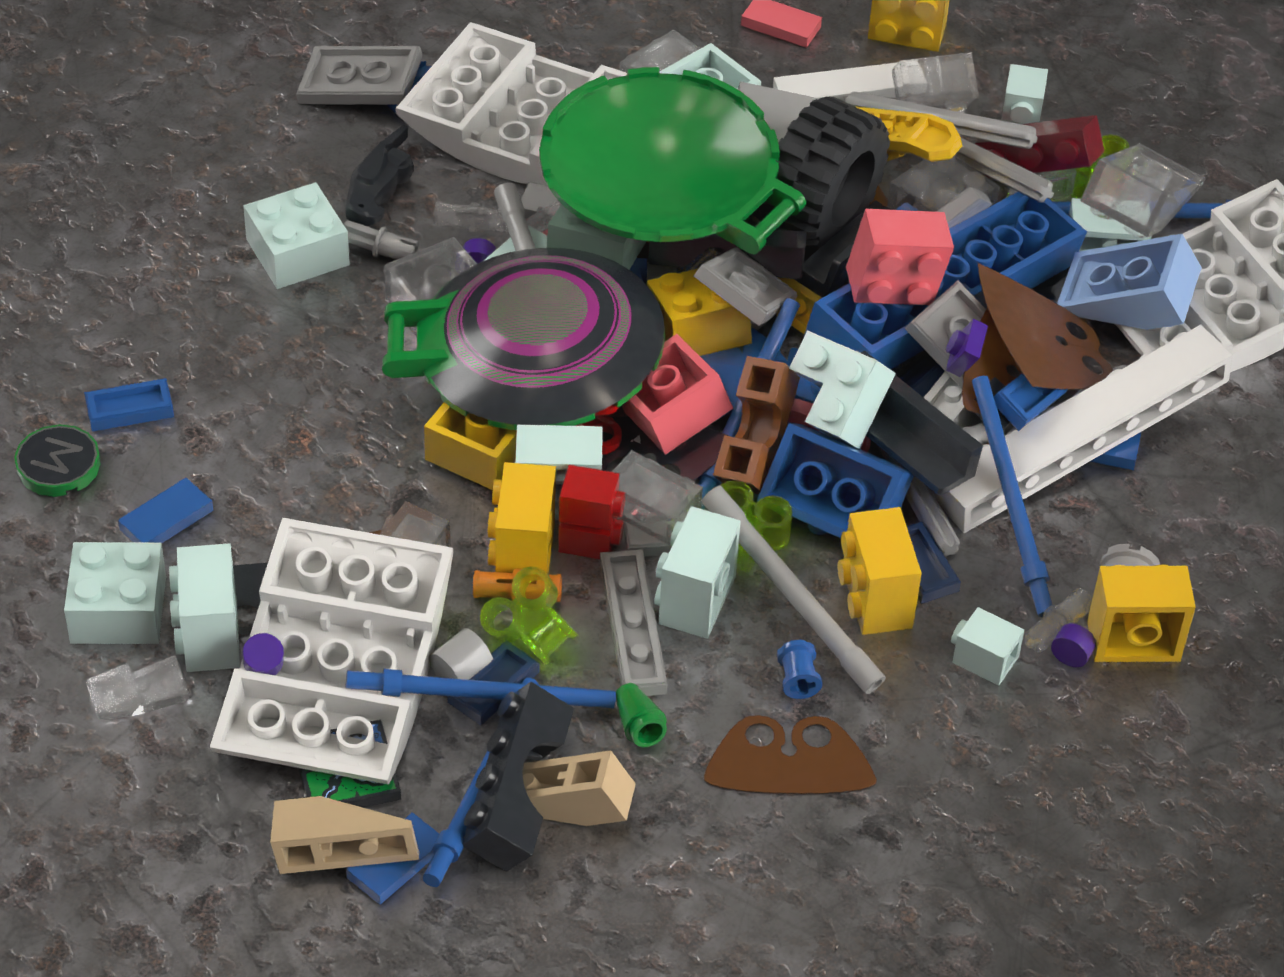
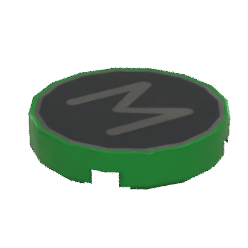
(57, 460)

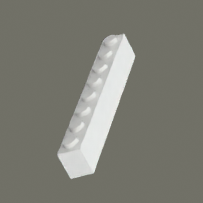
(1094, 422)

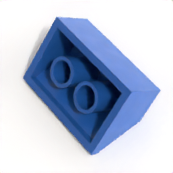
(831, 479)

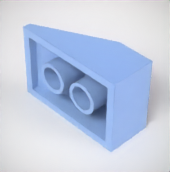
(1133, 283)

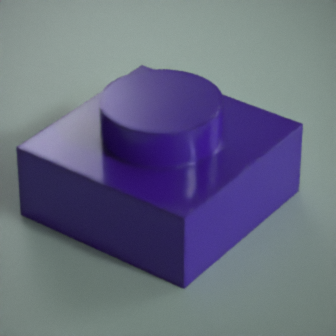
(965, 347)

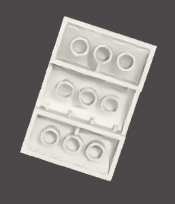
(491, 101)
(1239, 280)
(336, 607)

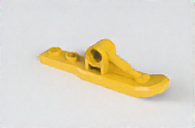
(918, 134)

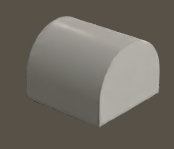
(460, 656)

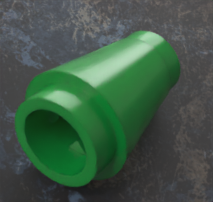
(641, 718)

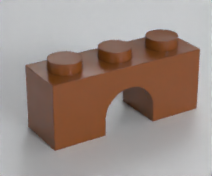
(767, 398)

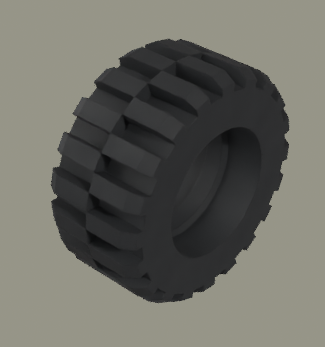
(836, 162)

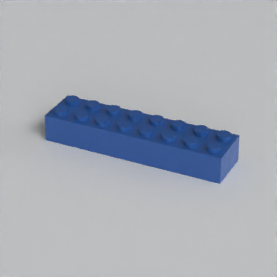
(1011, 237)

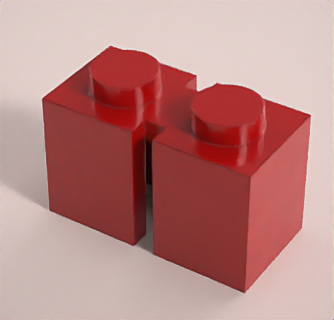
(590, 512)

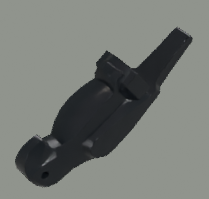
(377, 179)

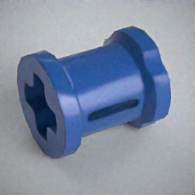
(800, 675)

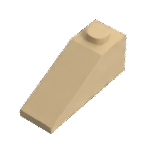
(580, 788)
(335, 834)

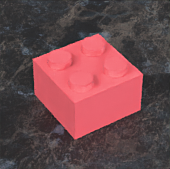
(899, 257)
(678, 397)

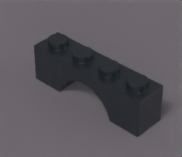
(503, 819)

